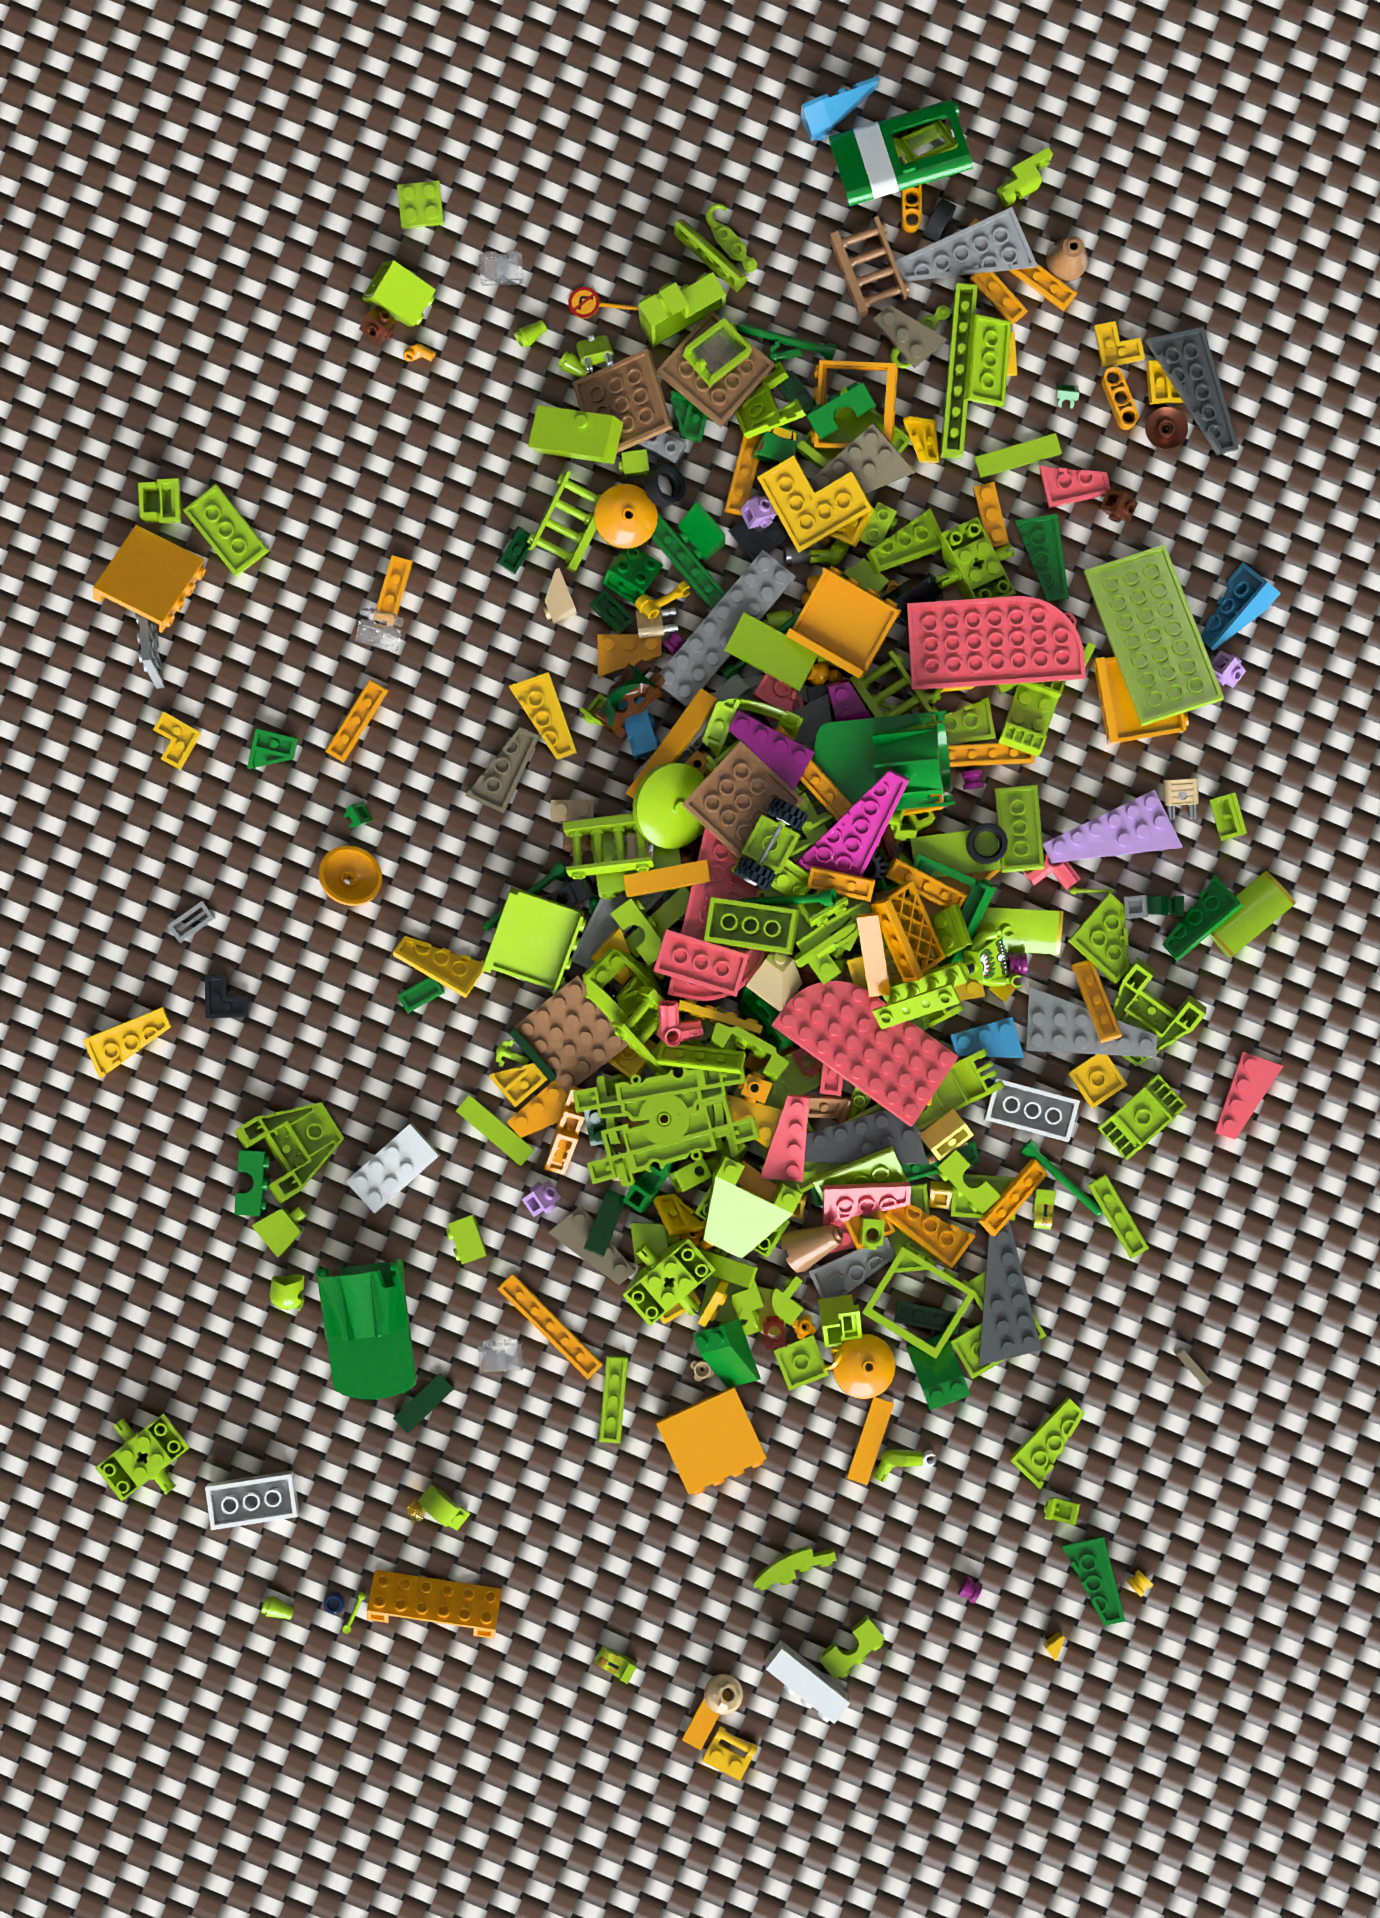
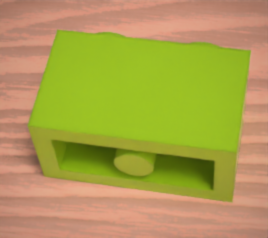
(466, 1239)

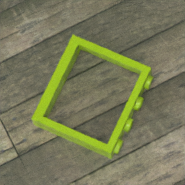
(930, 1265)

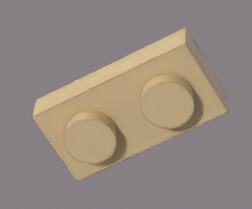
(571, 810)

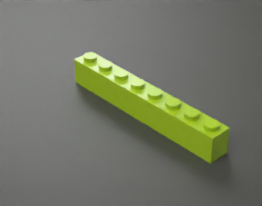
(955, 406)

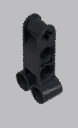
(577, 890)

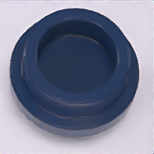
(334, 1603)

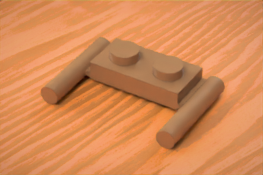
(829, 1107)

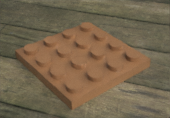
(729, 391)
(629, 393)
(736, 797)
(571, 1034)

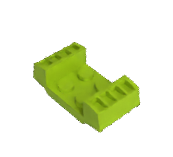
(1030, 716)
(760, 1048)
(1142, 1117)

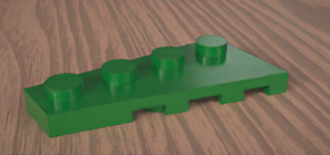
(1045, 550)
(1208, 913)
(1095, 1571)

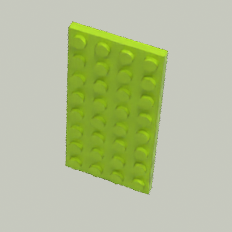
(1153, 635)

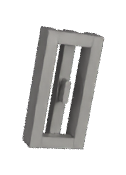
(206, 912)

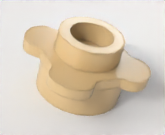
(699, 1375)

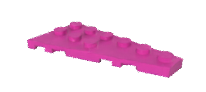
(856, 834)

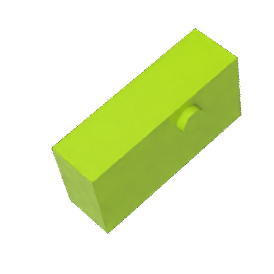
(575, 434)
(751, 925)

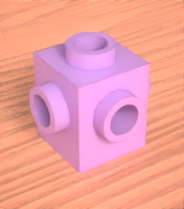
(758, 512)
(1227, 668)
(545, 1195)

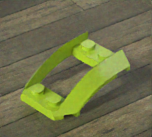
(725, 712)
(603, 971)

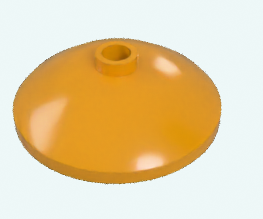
(611, 519)
(352, 865)
(851, 1371)

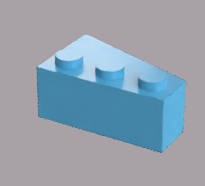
(640, 732)
(997, 1038)

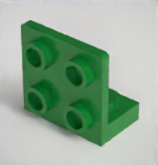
(631, 573)

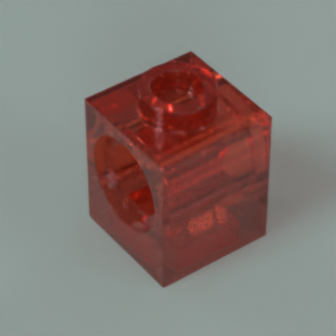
(797, 1057)
(774, 1342)

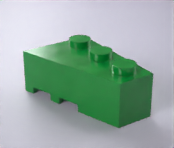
(758, 1009)

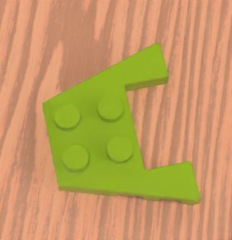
(760, 410)

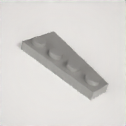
(850, 1270)

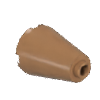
(1067, 259)
(810, 1245)

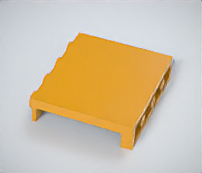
(150, 577)
(844, 622)
(1118, 711)
(711, 1440)

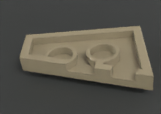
(908, 335)

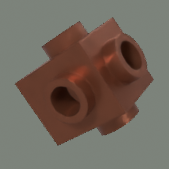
(378, 325)
(1118, 505)

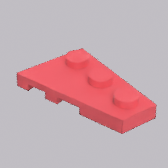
(1071, 486)

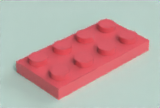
(701, 963)

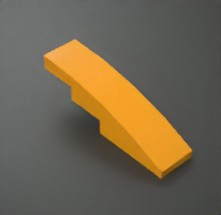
(565, 1136)

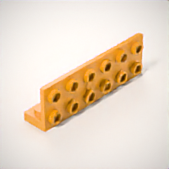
(434, 1601)

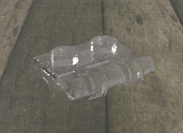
(376, 634)

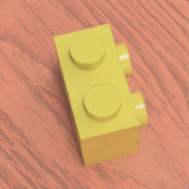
(944, 1134)

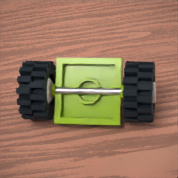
(770, 844)

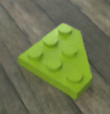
(1105, 938)

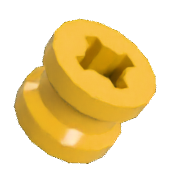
(1139, 1583)

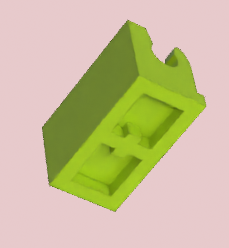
(1228, 816)

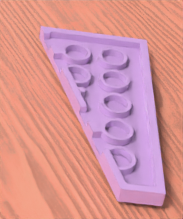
(1122, 831)

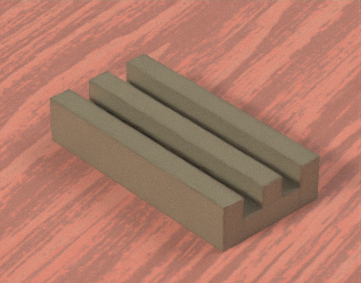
(1192, 1367)

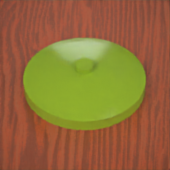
(659, 805)

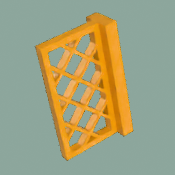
(898, 938)

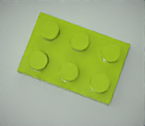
(959, 1204)

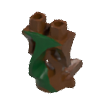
(629, 688)

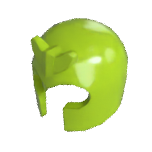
(286, 1291)

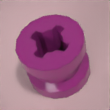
(673, 644)
(972, 779)
(1017, 963)
(970, 1589)

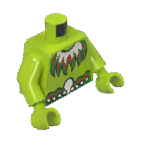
(987, 960)

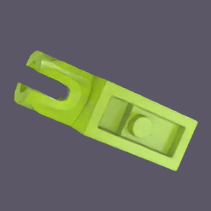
(1024, 177)
(745, 1305)

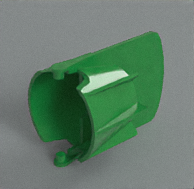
(864, 749)
(367, 1329)

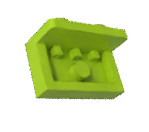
(878, 525)
(818, 913)

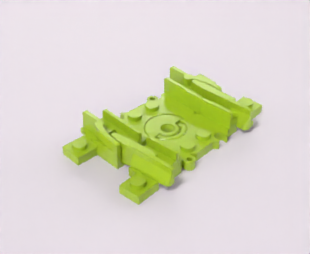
(818, 941)
(683, 1133)

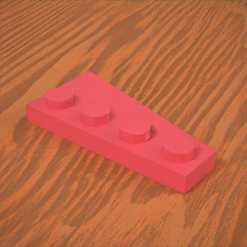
(775, 693)
(1248, 1086)
(788, 1145)
(851, 1200)

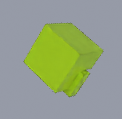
(160, 501)
(865, 574)
(839, 1320)

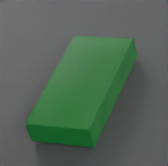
(420, 994)

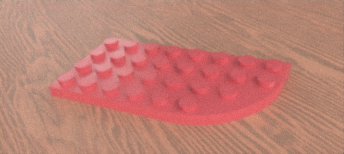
(991, 643)
(723, 886)
(891, 1065)

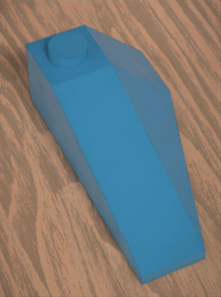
(827, 112)
(1243, 601)

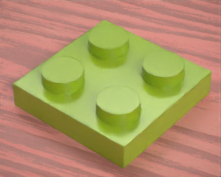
(420, 204)
(801, 1362)

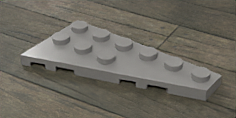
(981, 248)
(603, 924)

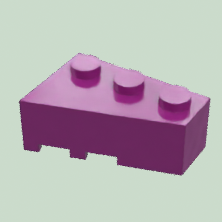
(845, 702)

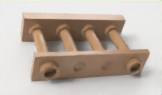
(854, 282)

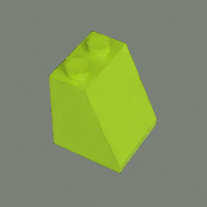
(399, 293)

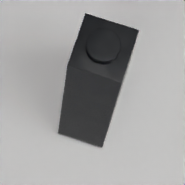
(915, 590)

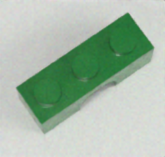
(823, 417)
(254, 1163)
(647, 1187)

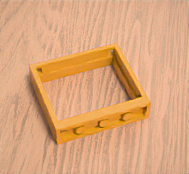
(890, 400)

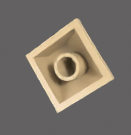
(558, 599)
(776, 980)

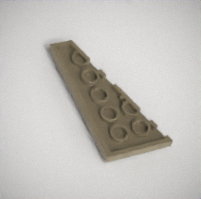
(870, 458)

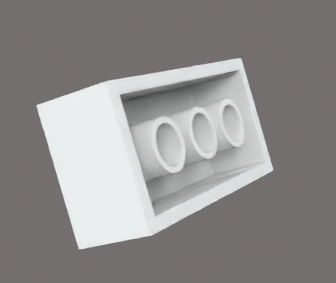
(1032, 1110)
(393, 1168)
(252, 1500)
(807, 1682)

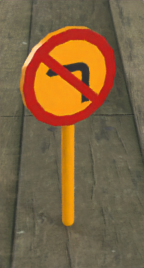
(585, 303)

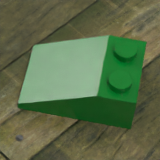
(701, 533)
(727, 1352)
(939, 1377)

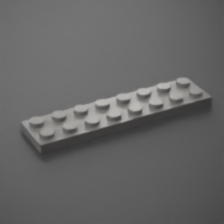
(704, 650)

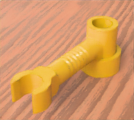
(650, 607)

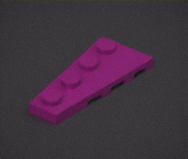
(775, 749)

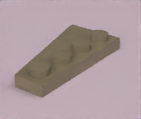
(501, 778)
(574, 1233)

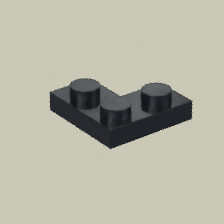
(754, 543)
(218, 1002)

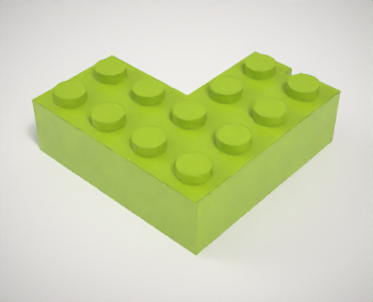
(679, 308)

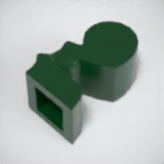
(1163, 905)

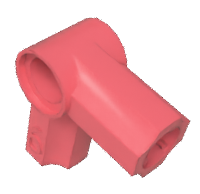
(1062, 871)
(669, 1022)

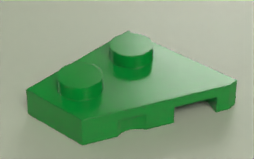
(688, 418)
(271, 748)

